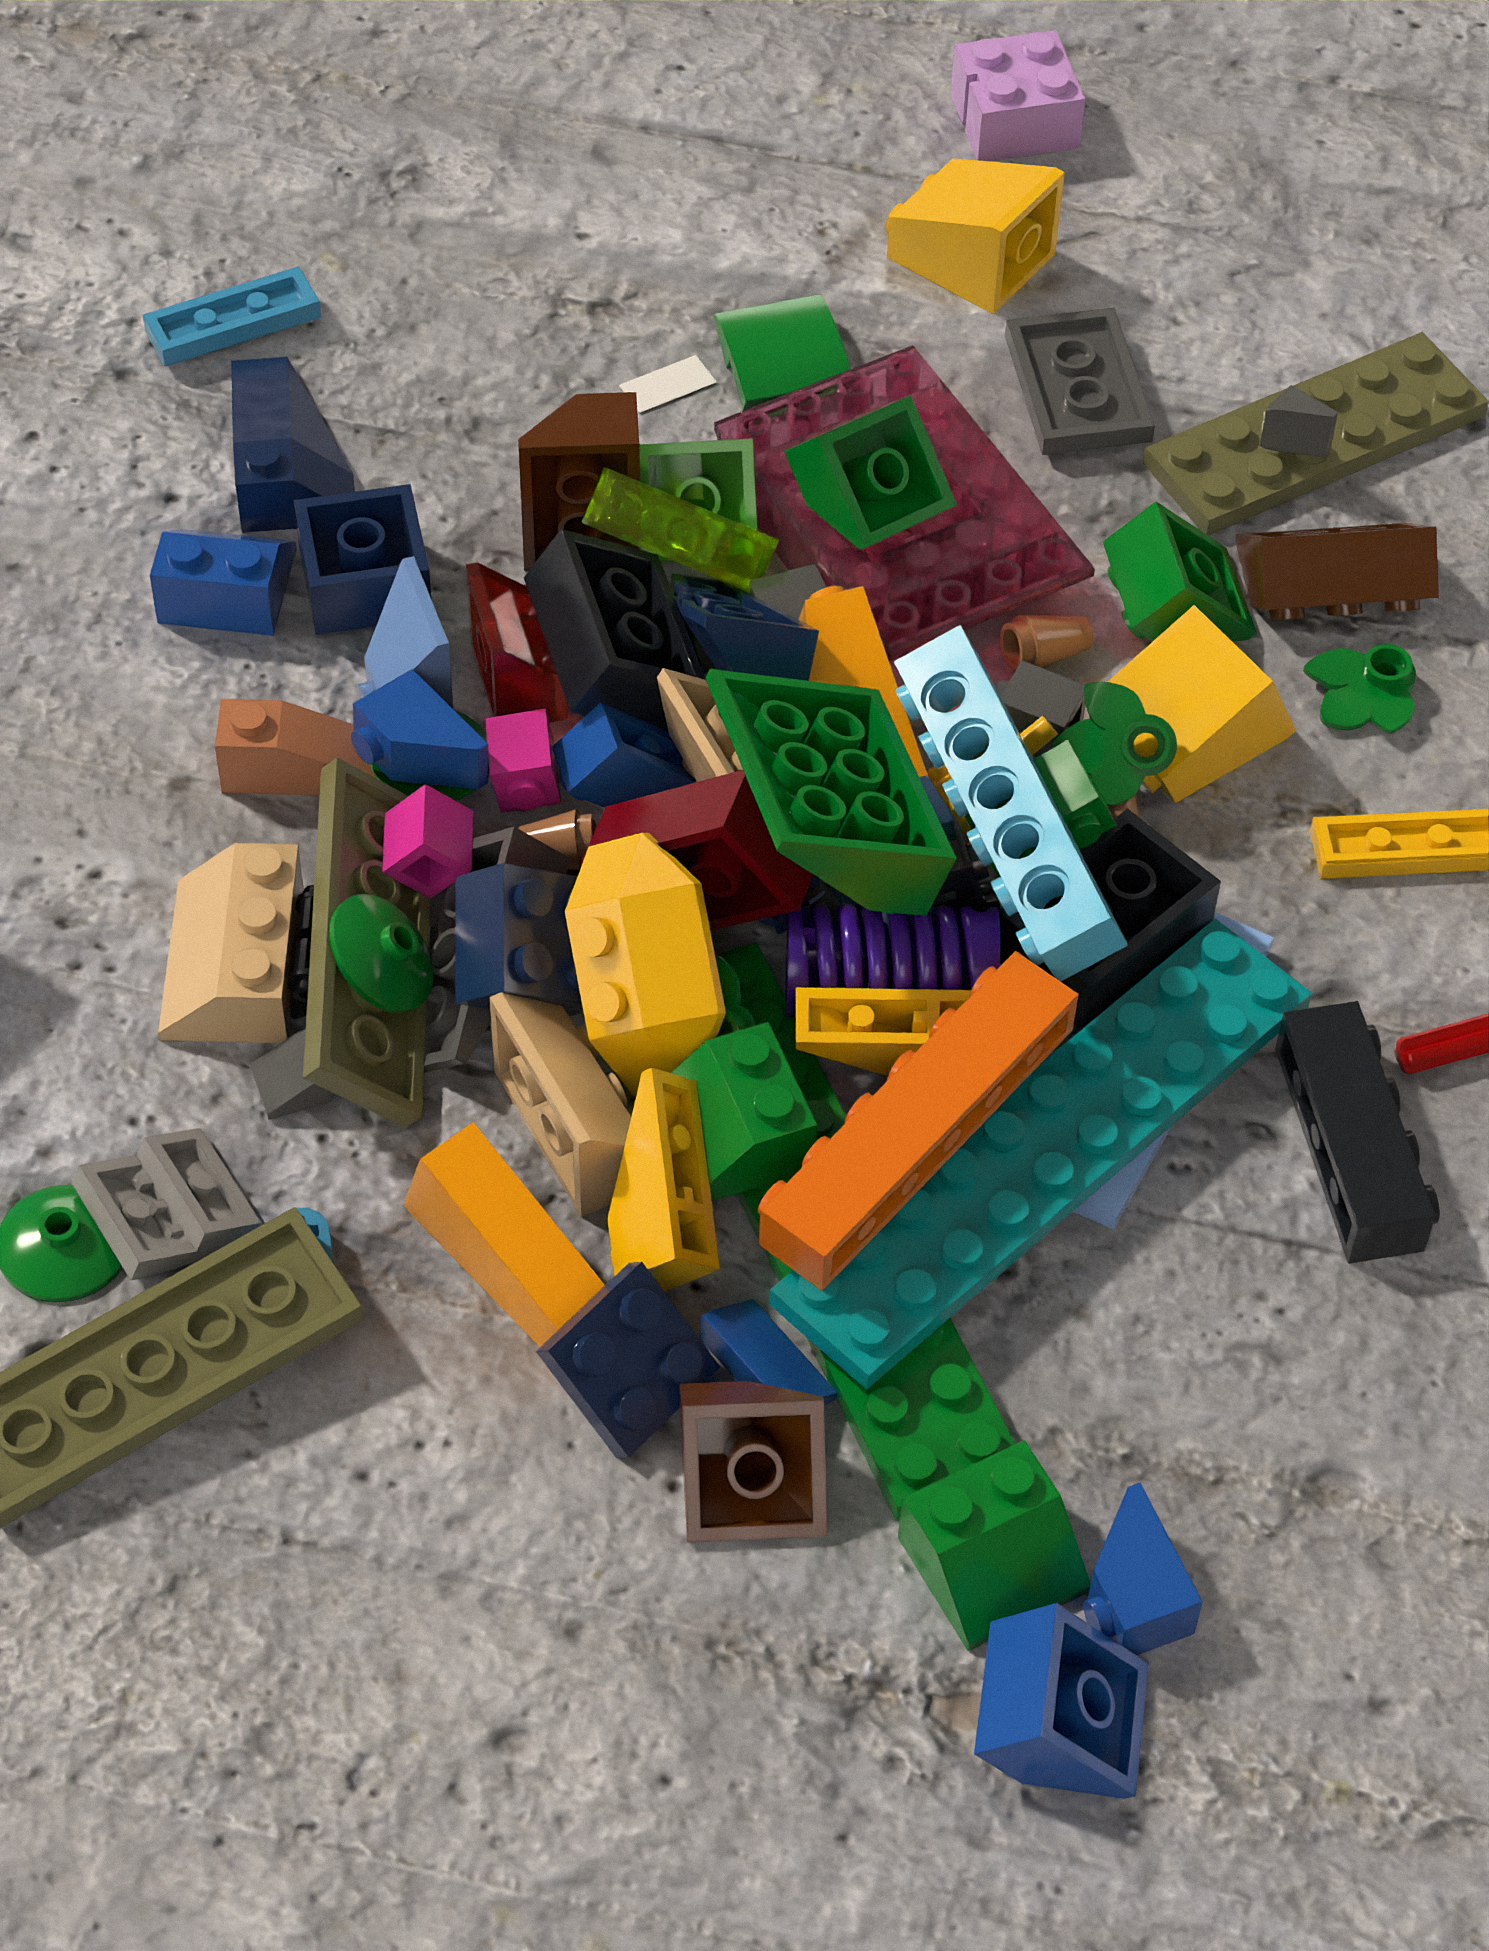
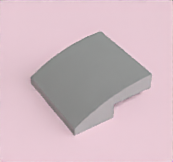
(165, 1203)

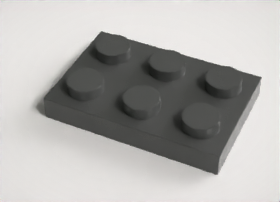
(1079, 381)

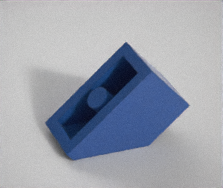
(418, 736)
(617, 758)
(1139, 1582)

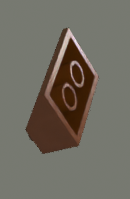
(565, 460)
(1340, 568)

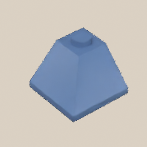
(408, 637)

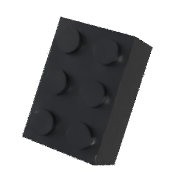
(609, 624)
(1155, 898)

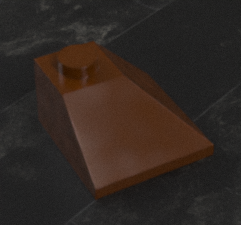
(752, 1462)

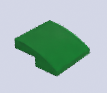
(780, 347)

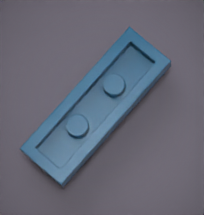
(231, 316)

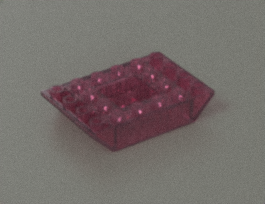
(957, 566)

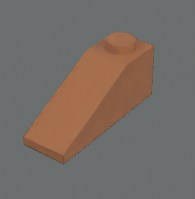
(278, 747)

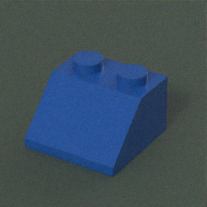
(220, 580)
(1061, 1704)

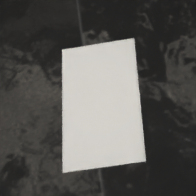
(669, 383)

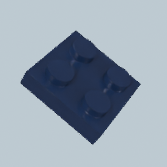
(627, 1359)

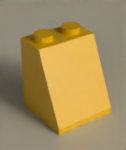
(979, 228)
(1211, 699)

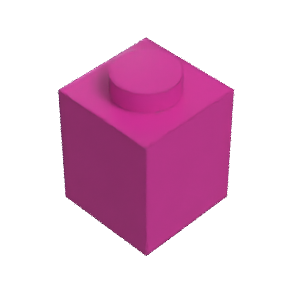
(522, 761)
(427, 841)

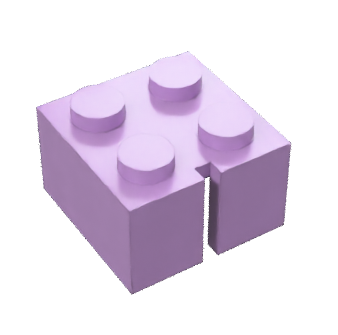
(1017, 96)

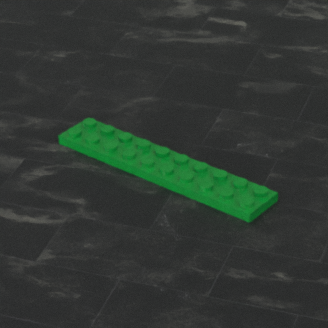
(932, 1406)

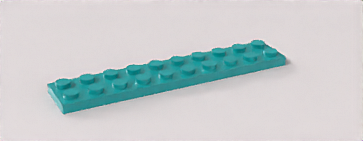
(1048, 1149)

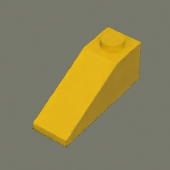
(869, 1025)
(662, 1187)

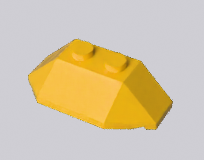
(643, 957)

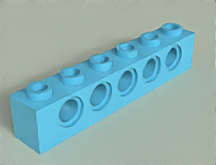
(1081, 925)

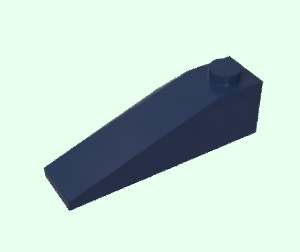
(279, 445)
(744, 630)

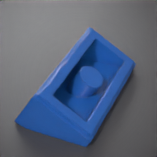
(759, 1351)

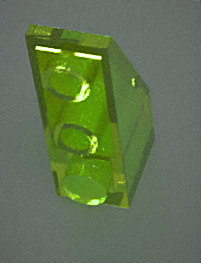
(679, 530)

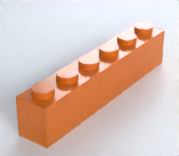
(915, 1119)

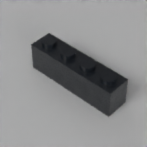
(1356, 1132)

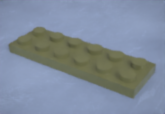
(1383, 409)
(349, 1043)
(165, 1358)

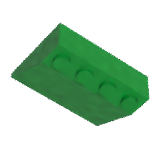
(837, 787)

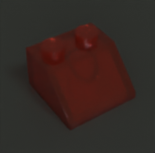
(511, 647)

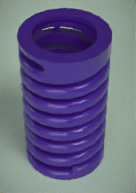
(888, 948)

